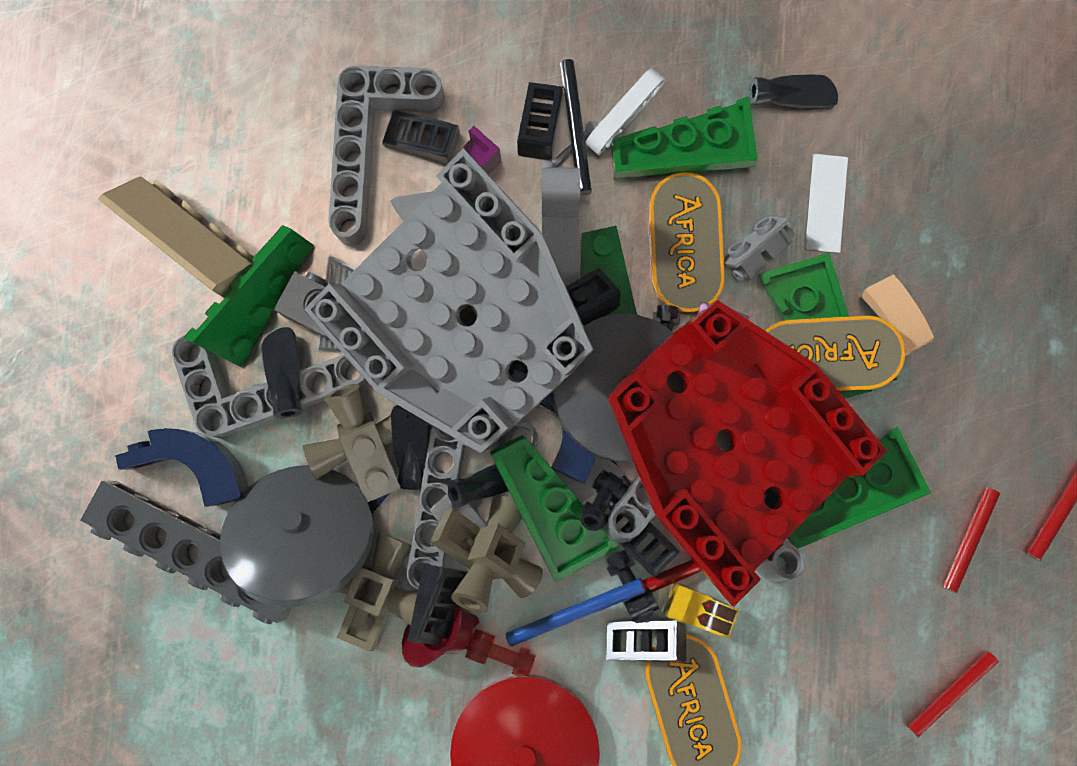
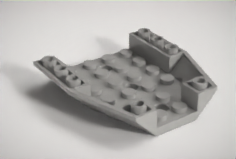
(407, 324)

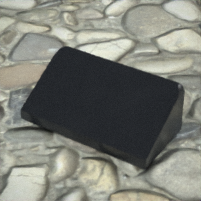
(594, 296)

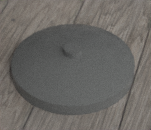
(582, 400)
(296, 536)

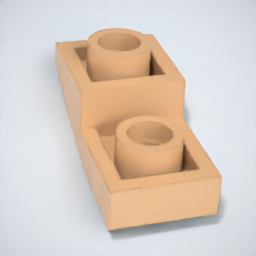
(895, 304)

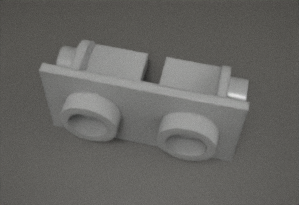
(770, 236)

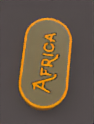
(686, 242)
(848, 350)
(694, 708)

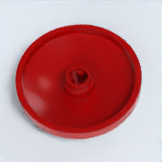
(525, 725)

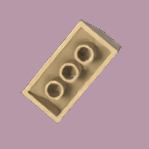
(178, 233)

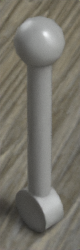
(590, 126)

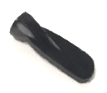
(795, 91)
(282, 371)
(409, 446)
(478, 486)

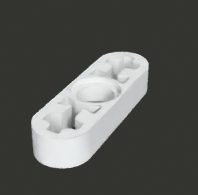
(625, 111)

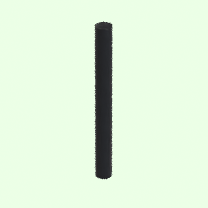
(575, 124)

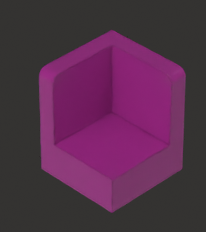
(482, 150)

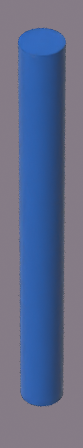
(575, 612)

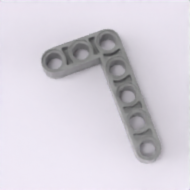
(361, 137)
(560, 218)
(233, 406)
(432, 480)
(640, 514)

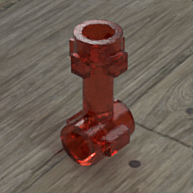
(482, 647)

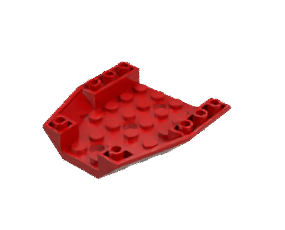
(784, 432)

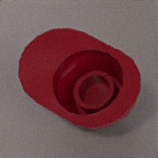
(454, 640)

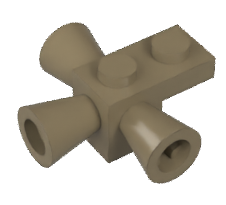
(359, 442)
(487, 553)
(375, 594)

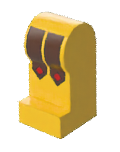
(700, 610)

